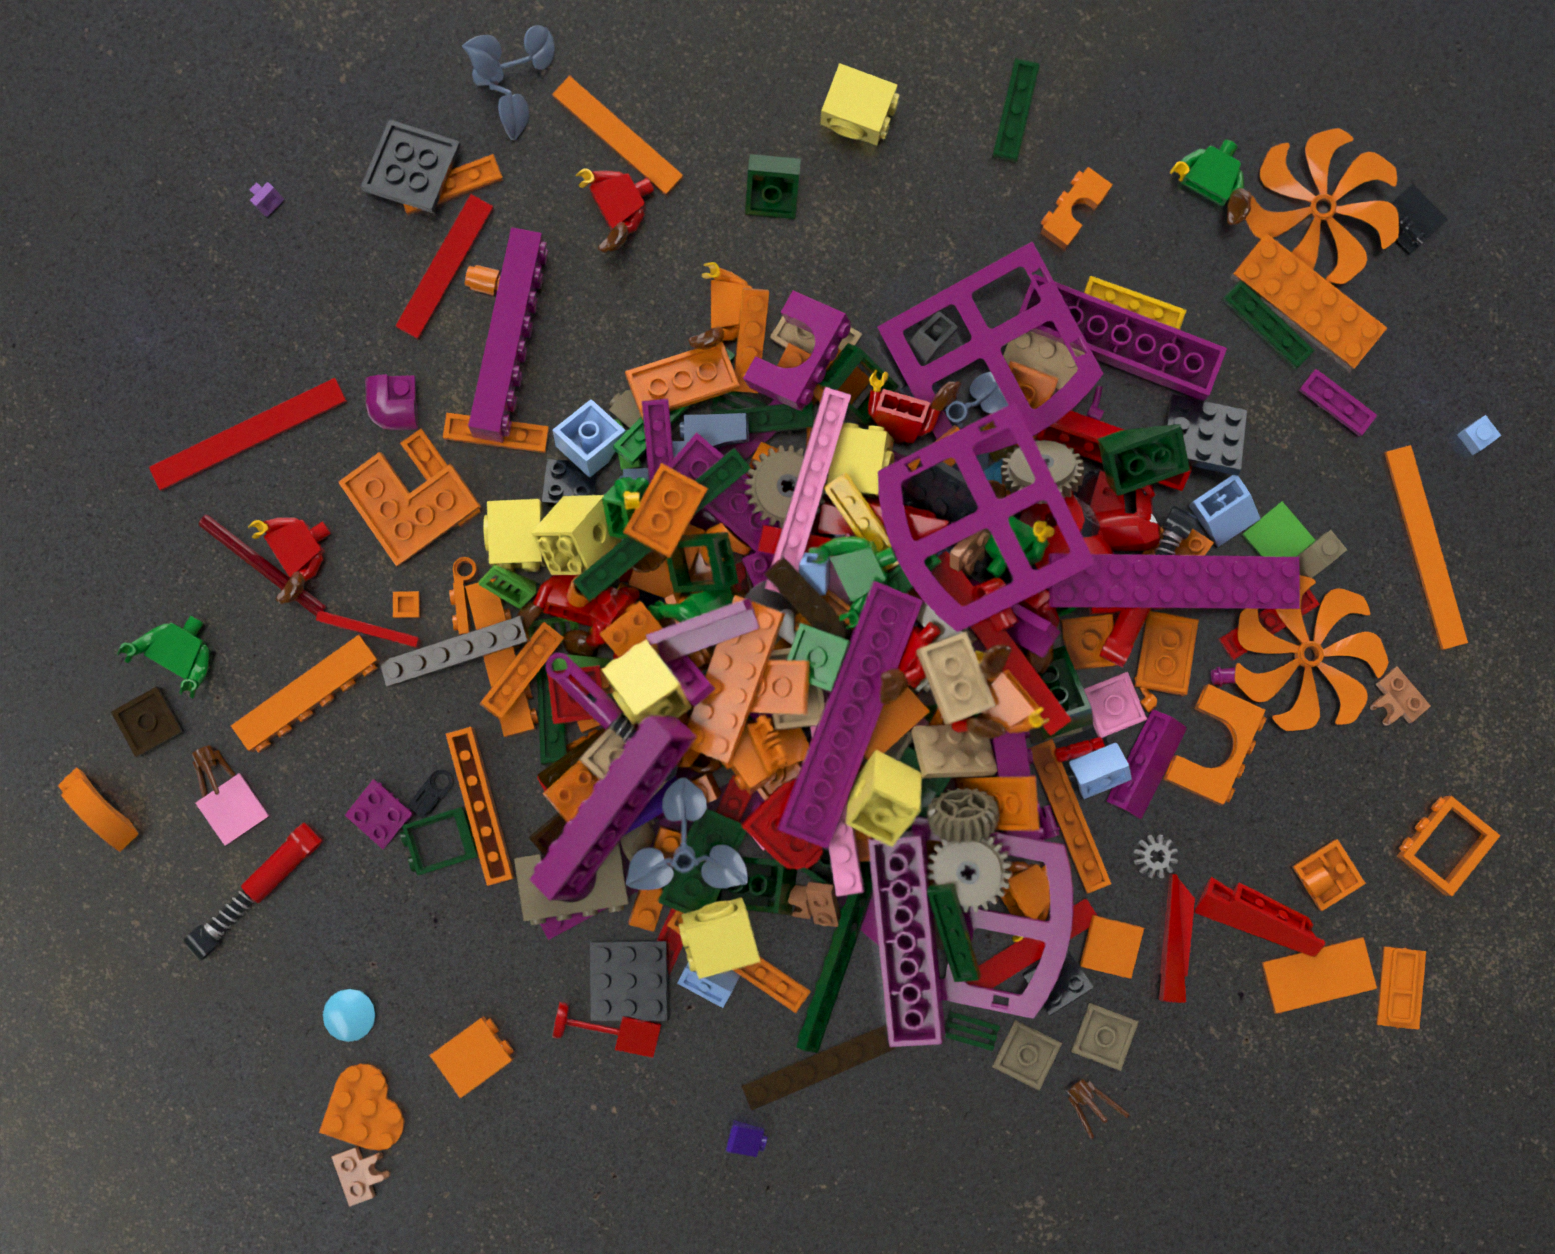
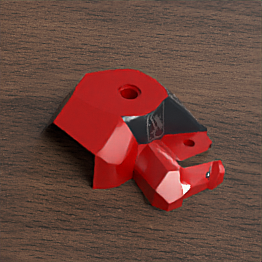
(1100, 519)

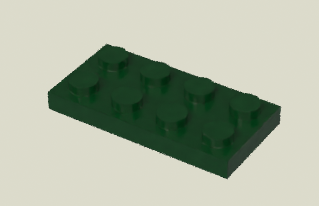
(688, 889)

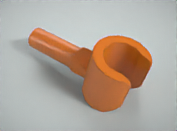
(1149, 701)

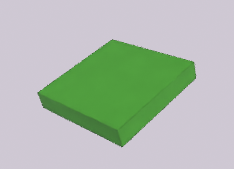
(1278, 534)

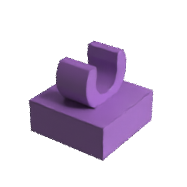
(265, 198)

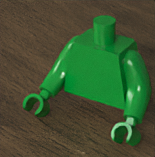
(857, 566)
(693, 606)
(176, 650)

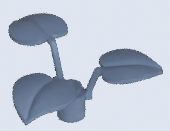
(484, 55)
(988, 395)
(722, 867)

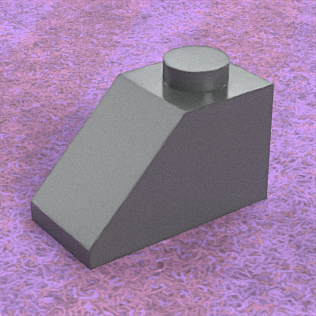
(931, 337)

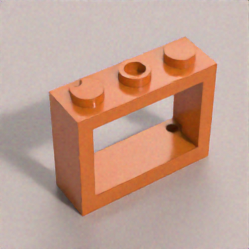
(1466, 864)

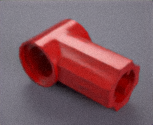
(1004, 619)

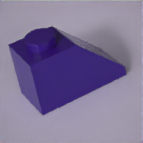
(746, 1139)

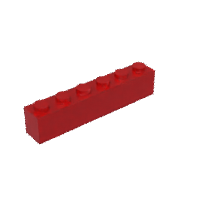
(1082, 434)

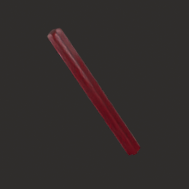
(257, 561)

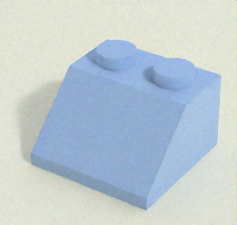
(588, 437)

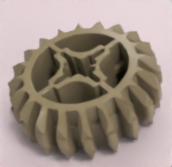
(963, 815)

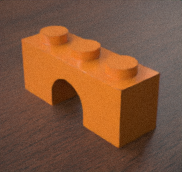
(1089, 190)

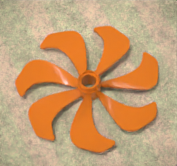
(1319, 151)
(1306, 709)

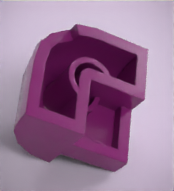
(392, 401)

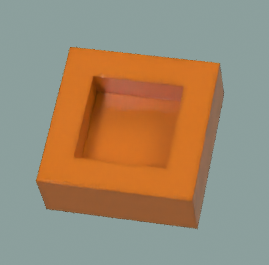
(406, 604)

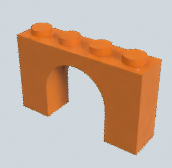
(1242, 721)

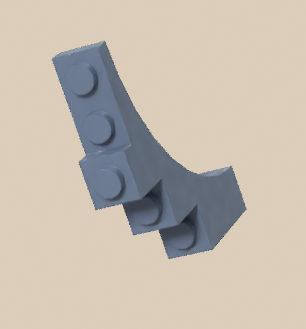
(716, 429)

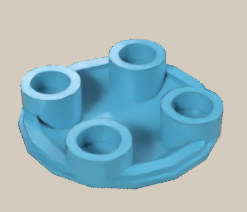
(349, 1015)

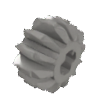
(1155, 866)

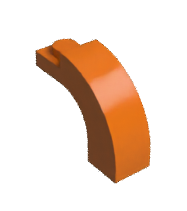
(96, 811)

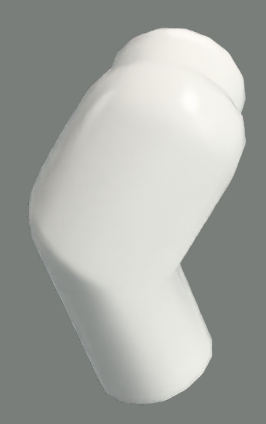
(787, 628)

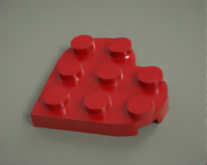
(784, 847)

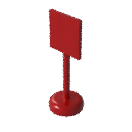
(633, 1036)

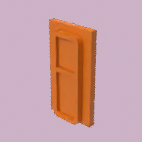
(1401, 988)

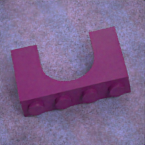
(797, 384)

